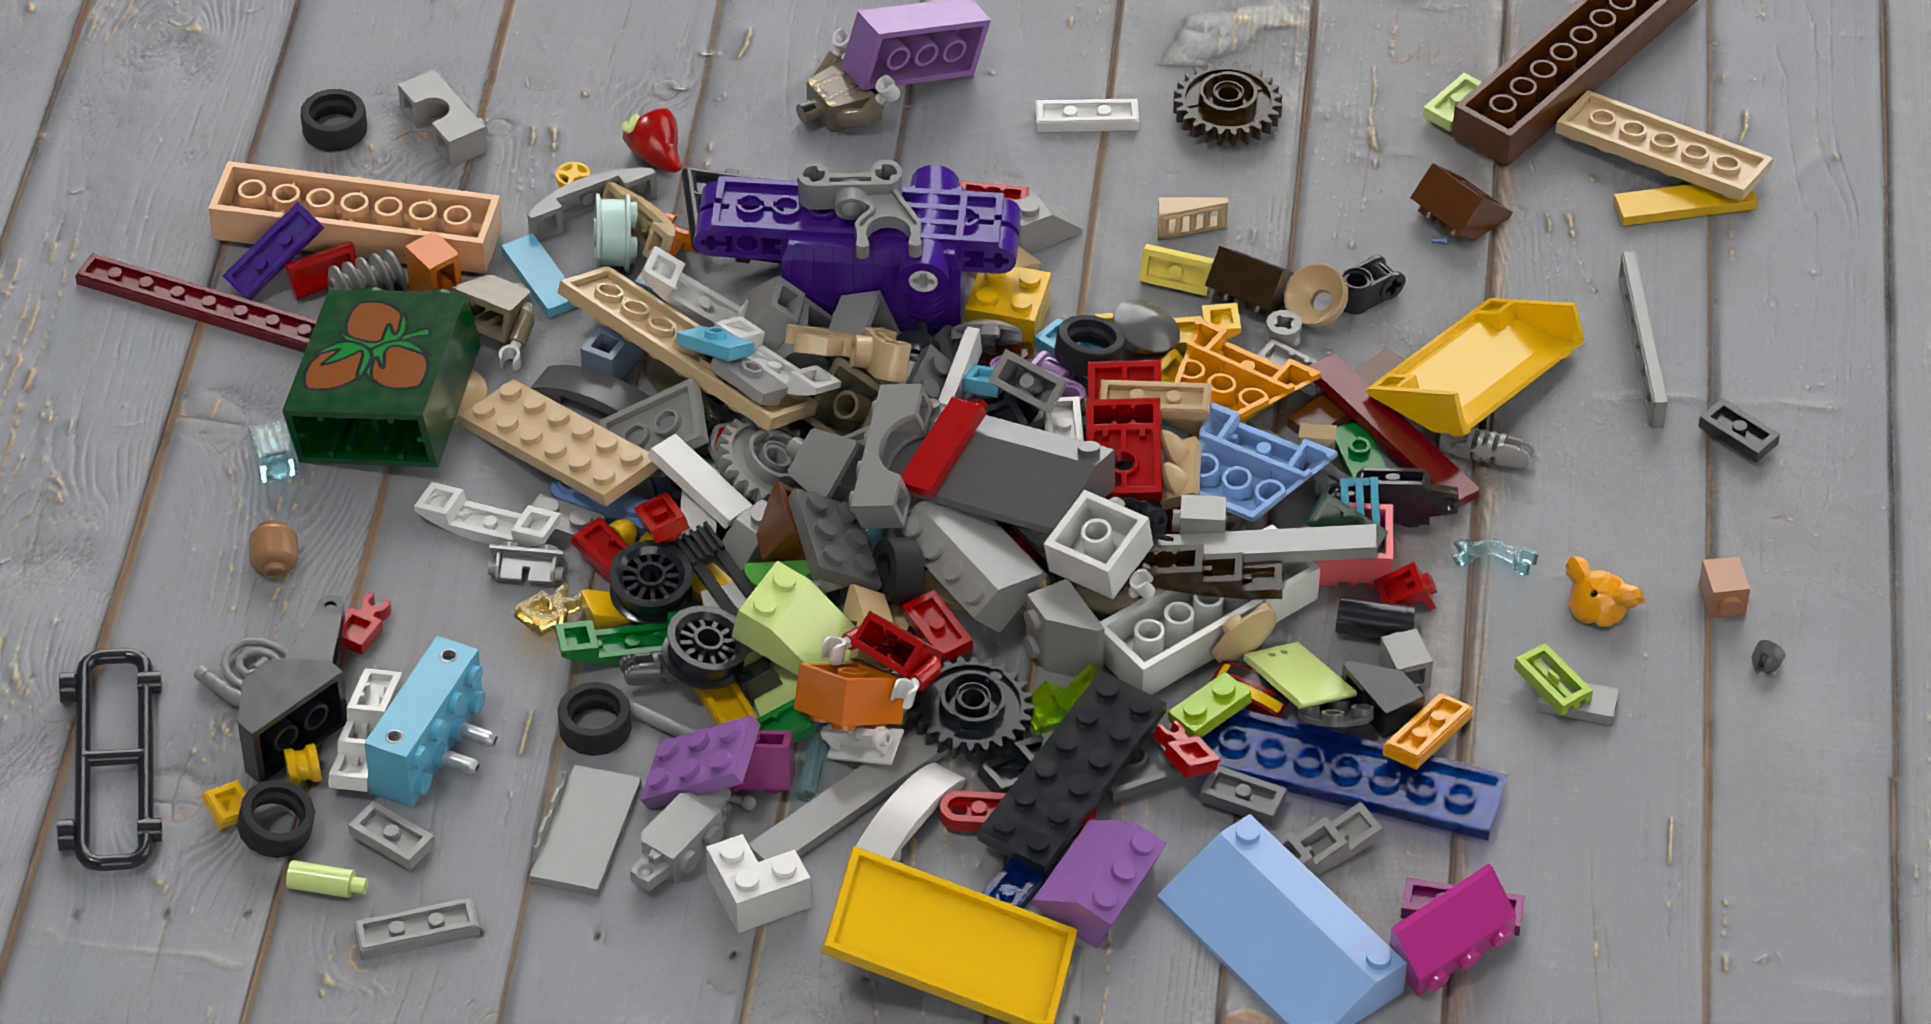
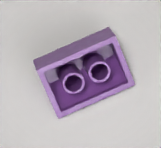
(1099, 876)

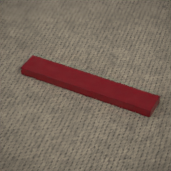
(1389, 427)

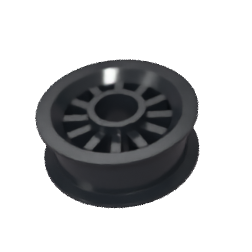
(650, 581)
(702, 649)

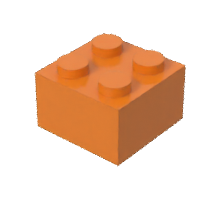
(848, 695)

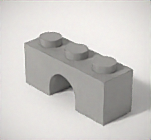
(456, 130)

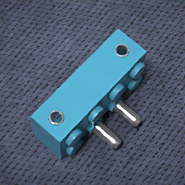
(426, 722)

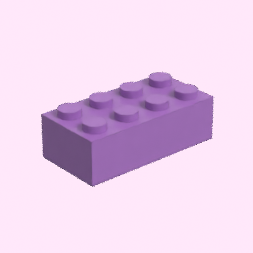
(916, 42)

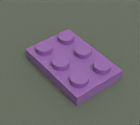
(701, 761)

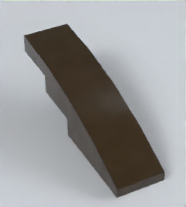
(1212, 575)

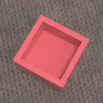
(1362, 570)

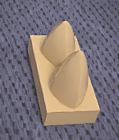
(1179, 468)

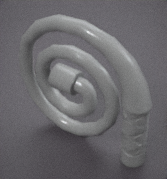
(221, 687)

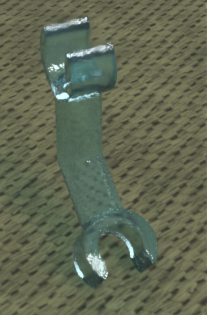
(1519, 557)

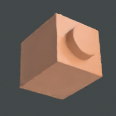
(1724, 587)

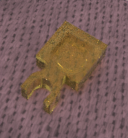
(544, 611)

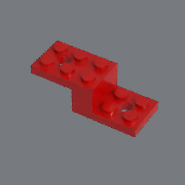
(1128, 426)

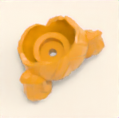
(1613, 594)

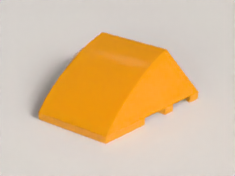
(1236, 375)

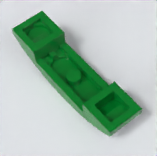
(607, 646)

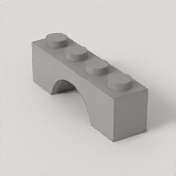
(897, 419)

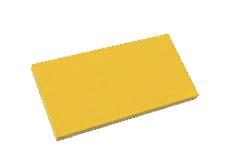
(948, 940)

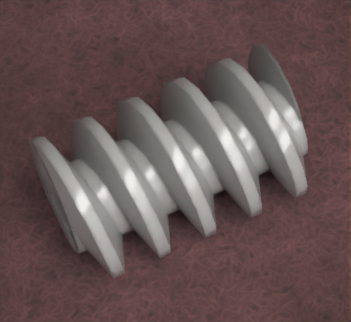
(374, 273)

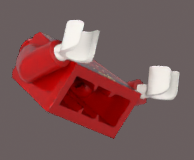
(893, 648)

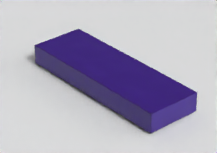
(272, 251)

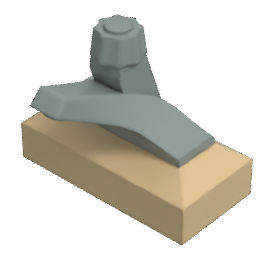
(1325, 436)

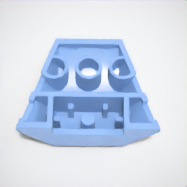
(1252, 465)

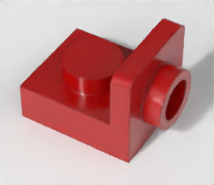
(1407, 587)

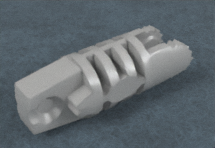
(1489, 448)

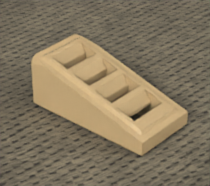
(1179, 215)

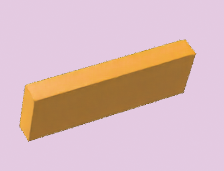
(1427, 731)

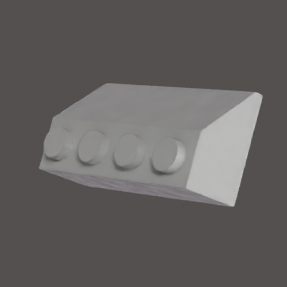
(973, 561)

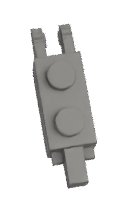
(680, 837)

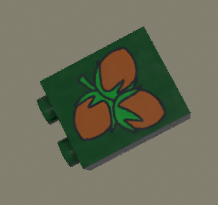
(382, 377)

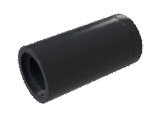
(1373, 617)

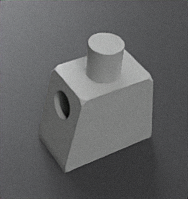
(825, 463)

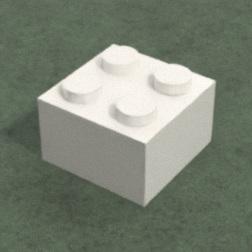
(1098, 544)

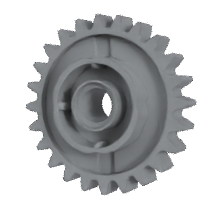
(755, 458)

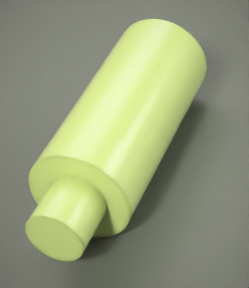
(324, 879)

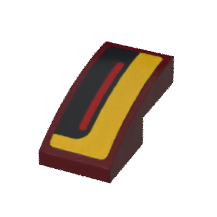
(1264, 696)

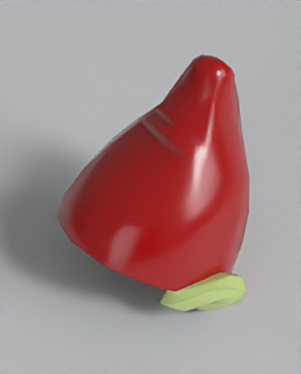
(654, 138)

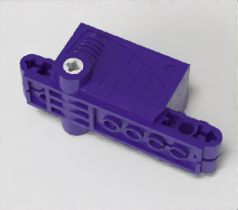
(818, 248)

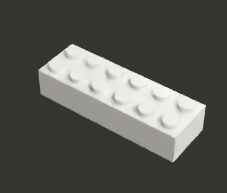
(1175, 631)

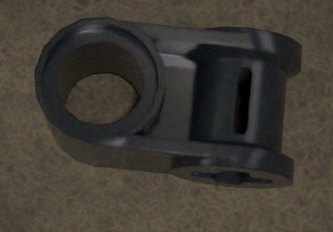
(1371, 284)

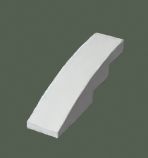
(366, 707)

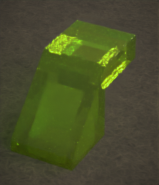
(1054, 701)

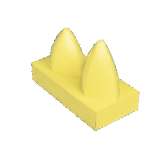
(1175, 269)

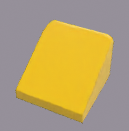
(600, 609)

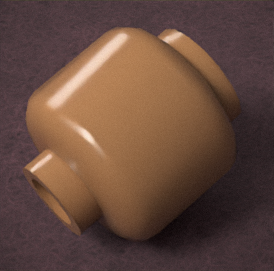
(273, 548)

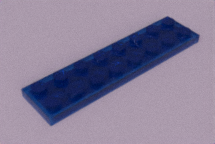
(1354, 770)

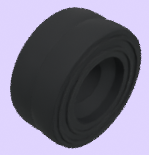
(899, 568)

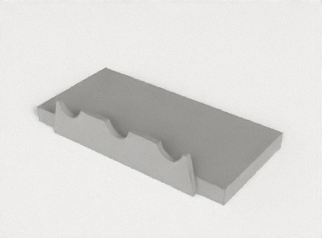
(583, 829)

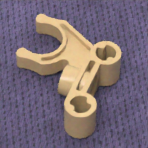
(874, 351)

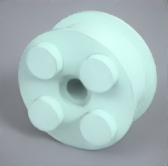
(612, 232)

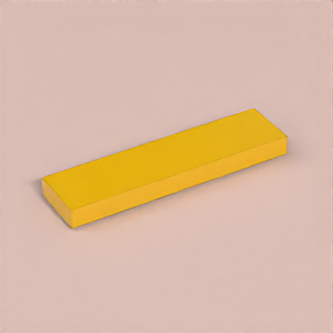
(1676, 203)

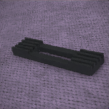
(704, 548)

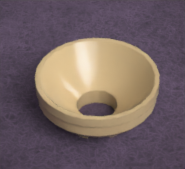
(1310, 282)

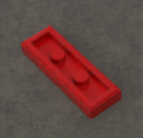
(942, 446)

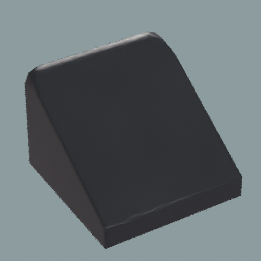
(758, 678)

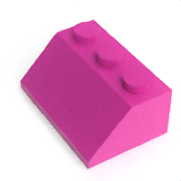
(1454, 930)

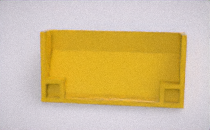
(1480, 363)

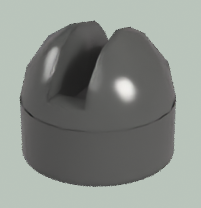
(1767, 655)

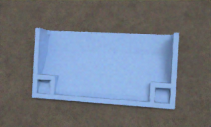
(1282, 930)

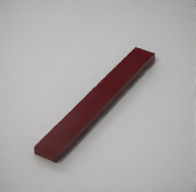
(196, 302)

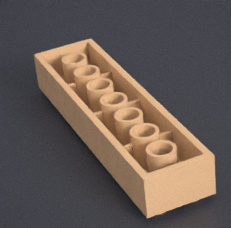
(355, 210)

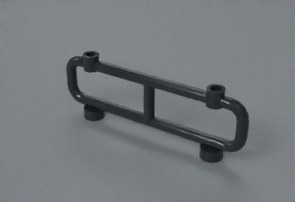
(76, 687)

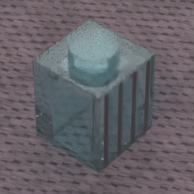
(273, 450)

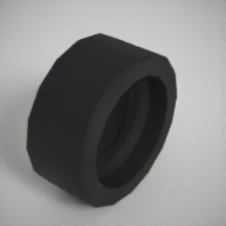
(334, 136)
(1087, 330)
(598, 740)
(278, 793)

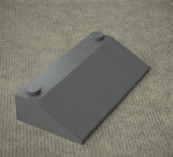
(1018, 473)

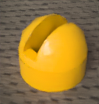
(625, 529)

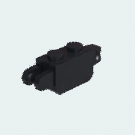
(1410, 493)

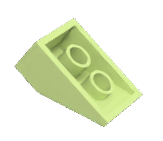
(789, 619)

